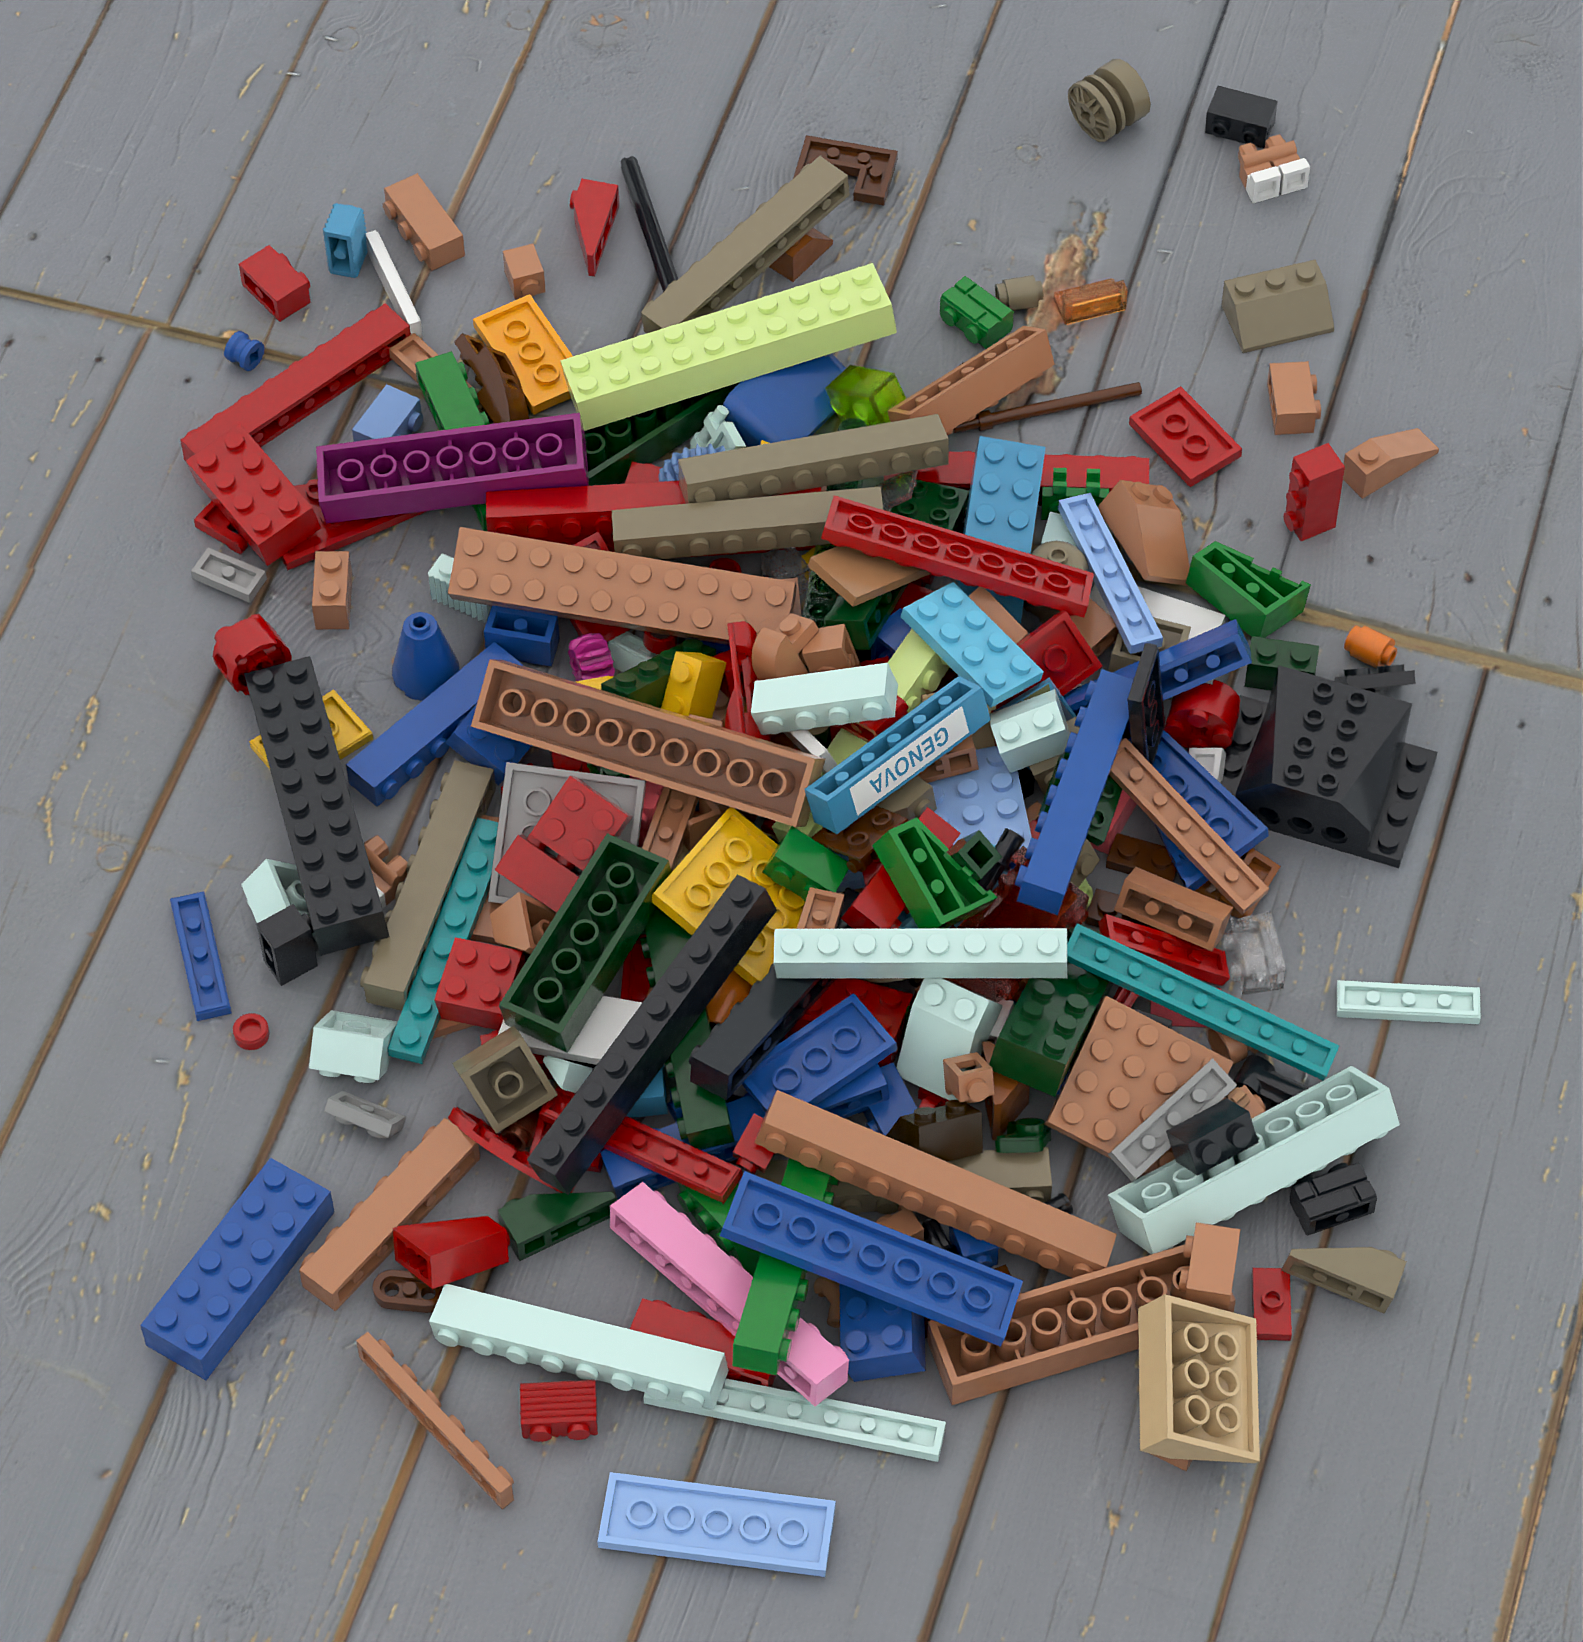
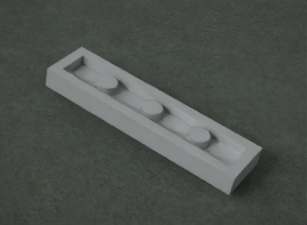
(1150, 1138)

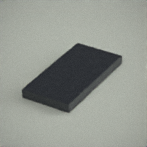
(1146, 704)

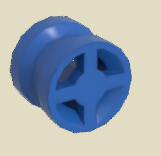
(243, 350)

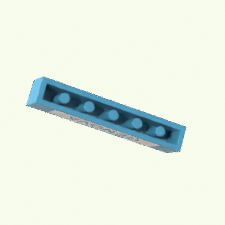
(897, 754)

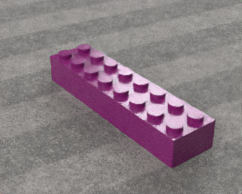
(449, 467)

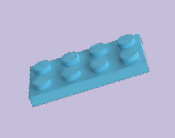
(972, 643)

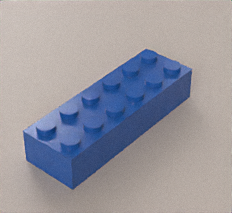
(237, 1268)

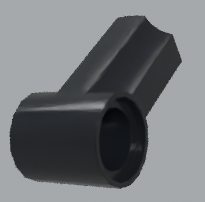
(1262, 1080)

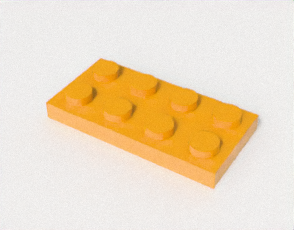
(531, 347)

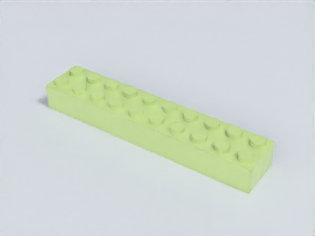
(729, 346)

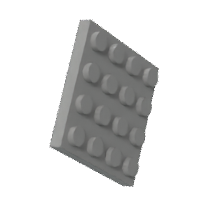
(529, 793)

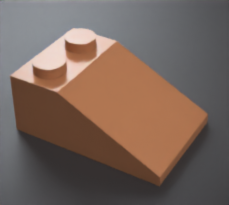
(1148, 530)

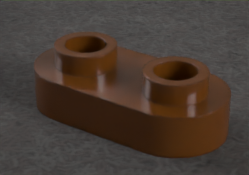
(409, 1293)

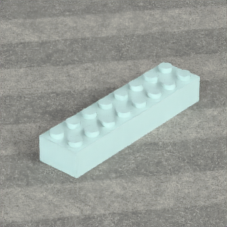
(1293, 1142)

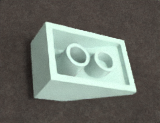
(943, 1025)

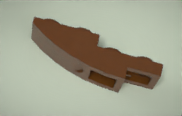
(501, 388)

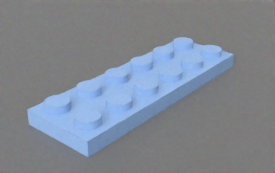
(717, 1524)

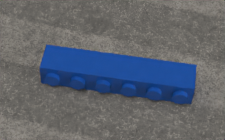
(1188, 662)
(421, 733)

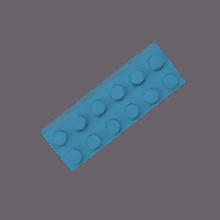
(1004, 501)

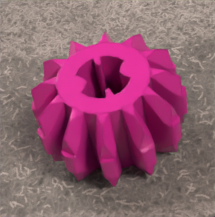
(590, 657)

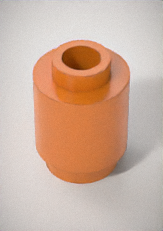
(1370, 646)

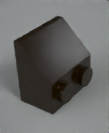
(942, 1131)

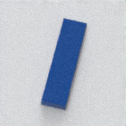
(200, 956)

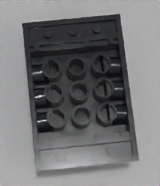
(1329, 766)

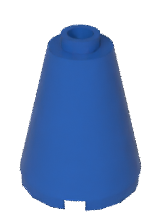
(422, 657)

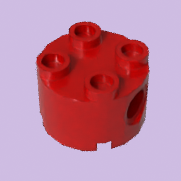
(247, 648)

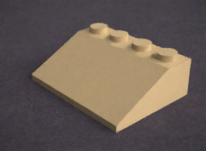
(1197, 1382)

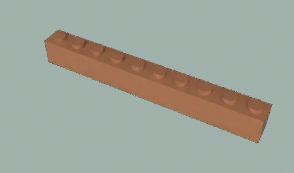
(934, 1187)

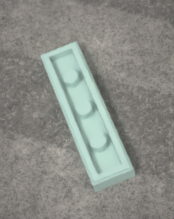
(1408, 1002)

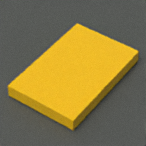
(346, 727)

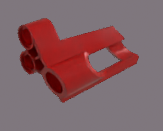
(741, 641)

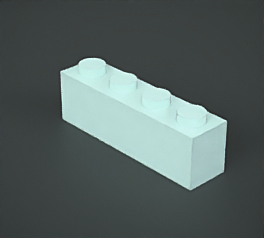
(824, 699)

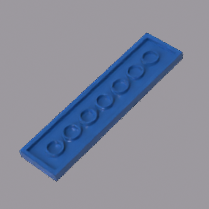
(872, 1258)

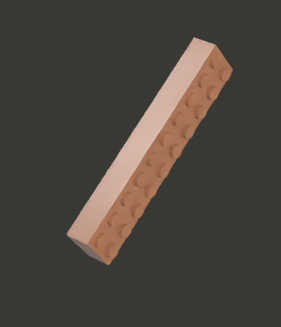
(613, 587)
(647, 742)

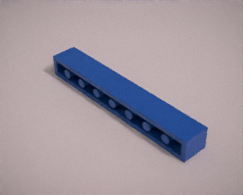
(1077, 795)
(849, 1100)

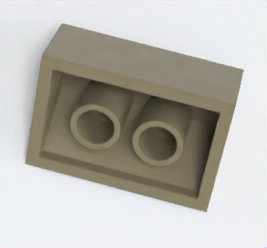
(1278, 306)

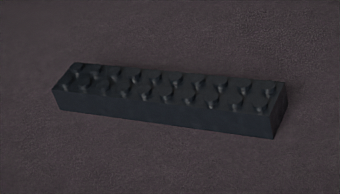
(316, 806)

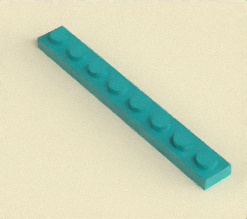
(458, 920)
(1201, 1002)

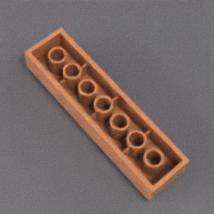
(1058, 1327)

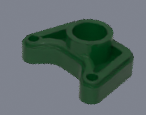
(1024, 1136)

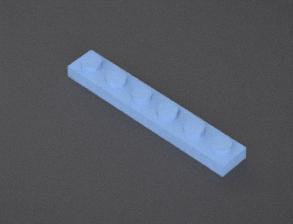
(1110, 573)

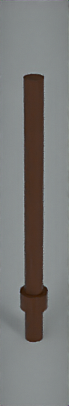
(986, 419)

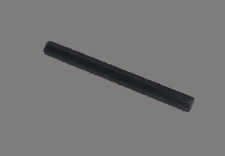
(648, 221)

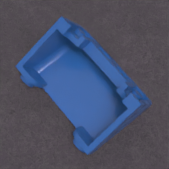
(783, 402)

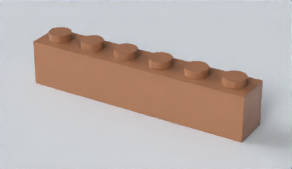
(981, 380)
(397, 1200)

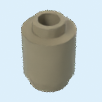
(1019, 292)

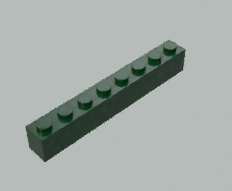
(704, 1114)

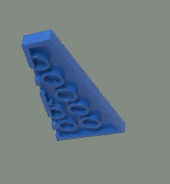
(1211, 801)

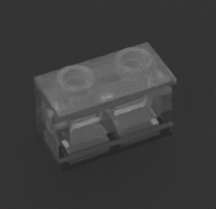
(1255, 954)

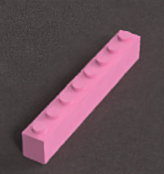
(719, 1285)

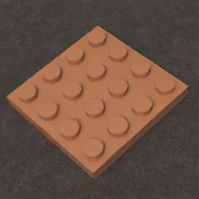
(1123, 1076)

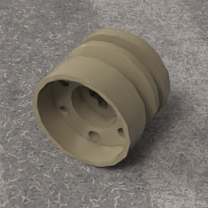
(1109, 100)

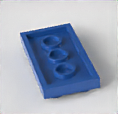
(822, 1055)

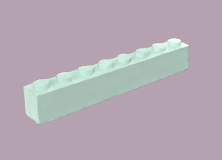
(921, 953)
(579, 1346)

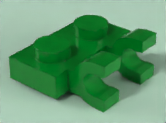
(1060, 491)

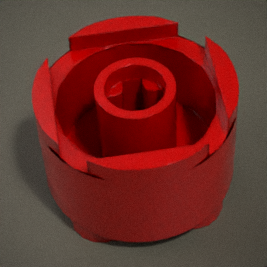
(1204, 716)

